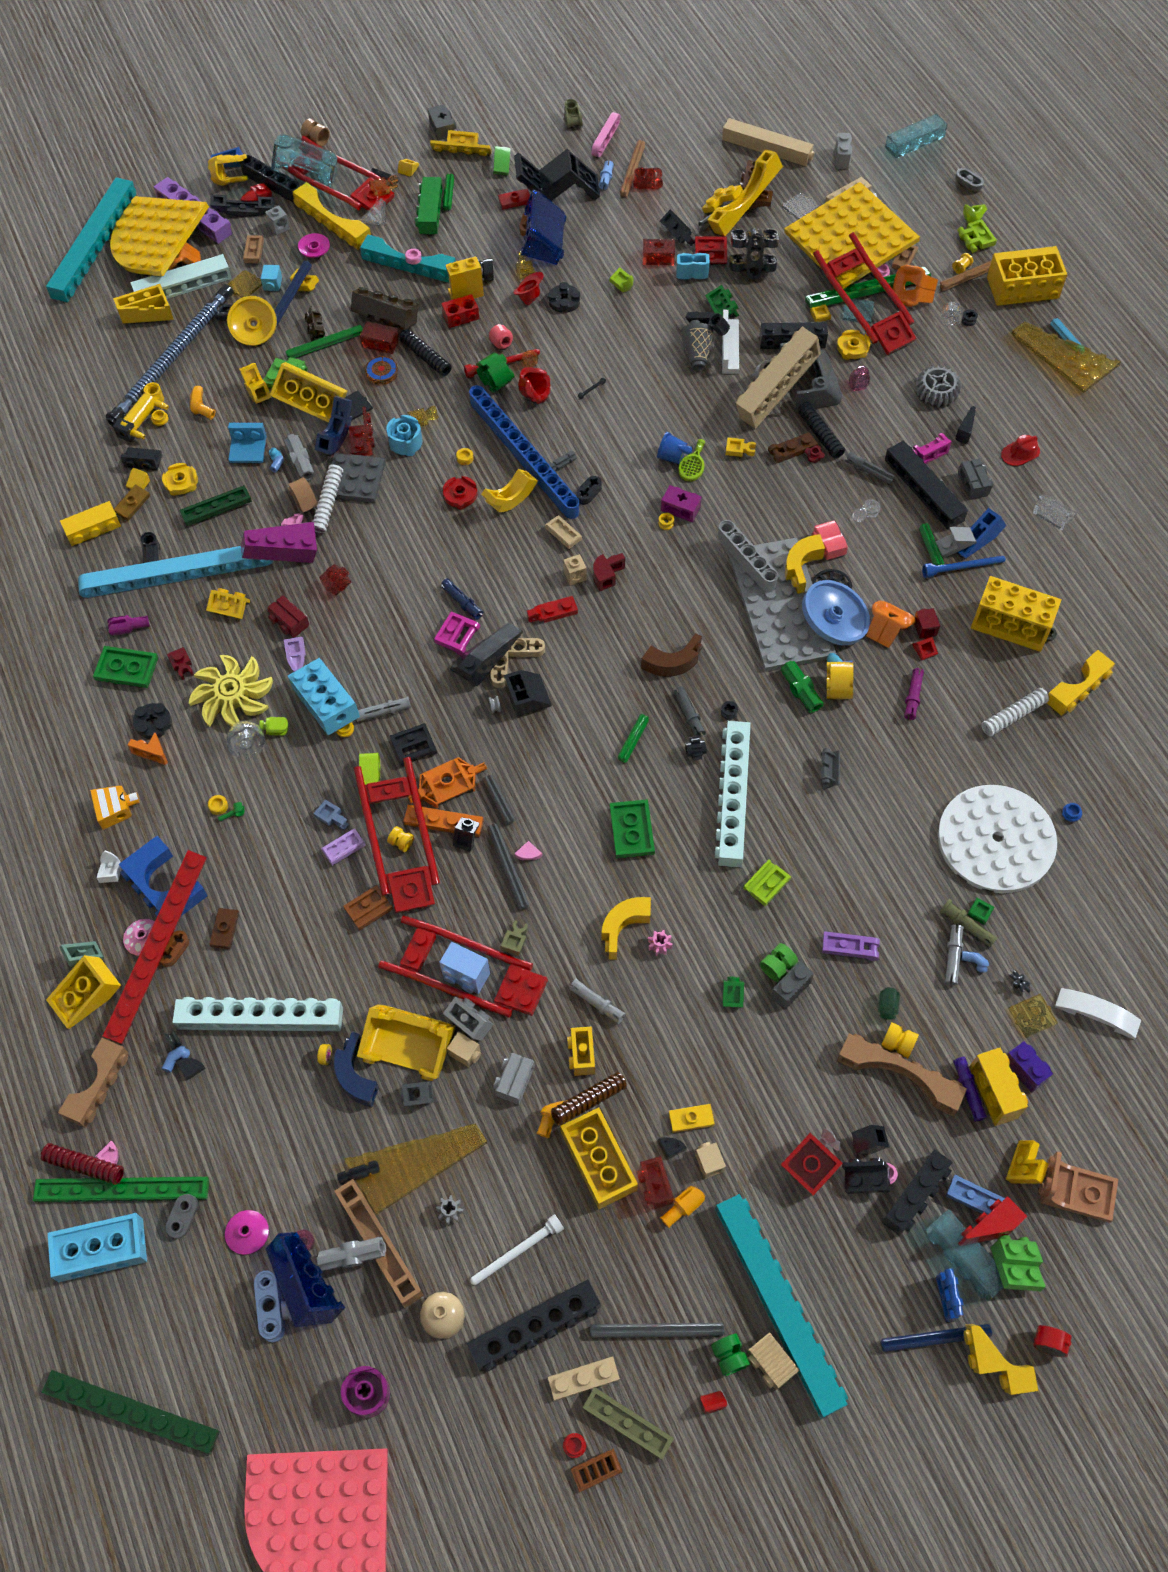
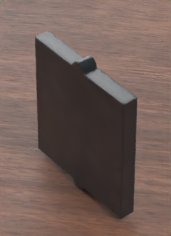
(358, 402)

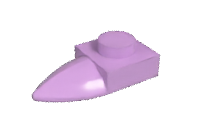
(295, 652)

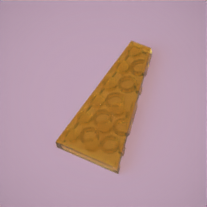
(414, 1163)

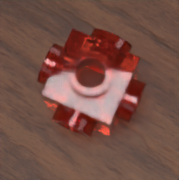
(335, 579)

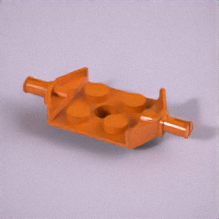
(463, 779)

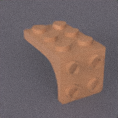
(1078, 1190)

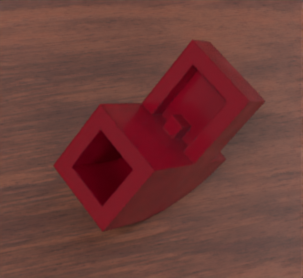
(605, 569)

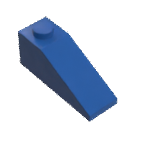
(984, 531)

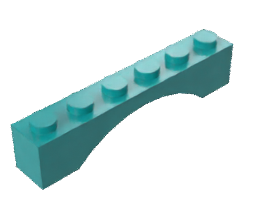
(377, 251)

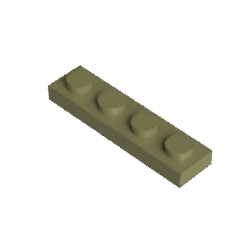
(628, 1423)

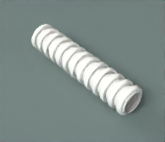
(327, 498)
(1015, 712)

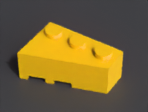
(144, 306)

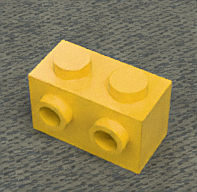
(583, 1052)

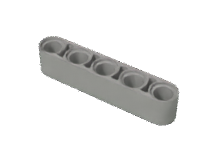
(747, 556)

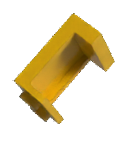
(465, 278)

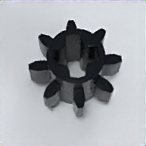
(695, 748)

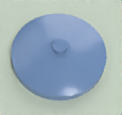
(836, 612)

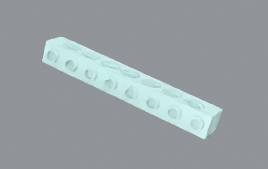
(733, 855)
(267, 1021)

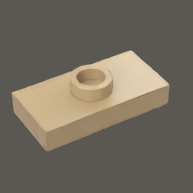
(563, 532)

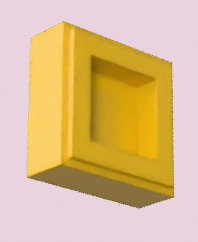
(820, 313)

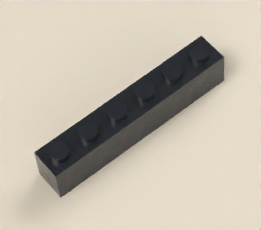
(926, 485)

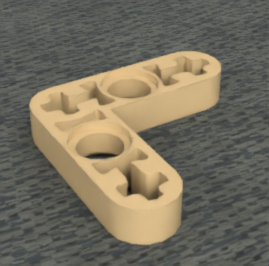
(532, 642)

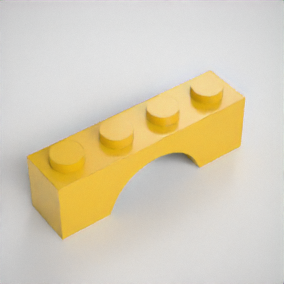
(1065, 696)

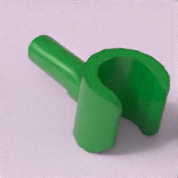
(238, 811)

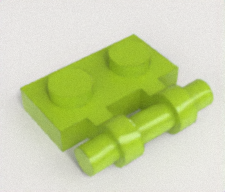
(981, 236)

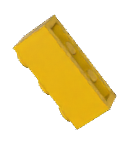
(90, 523)

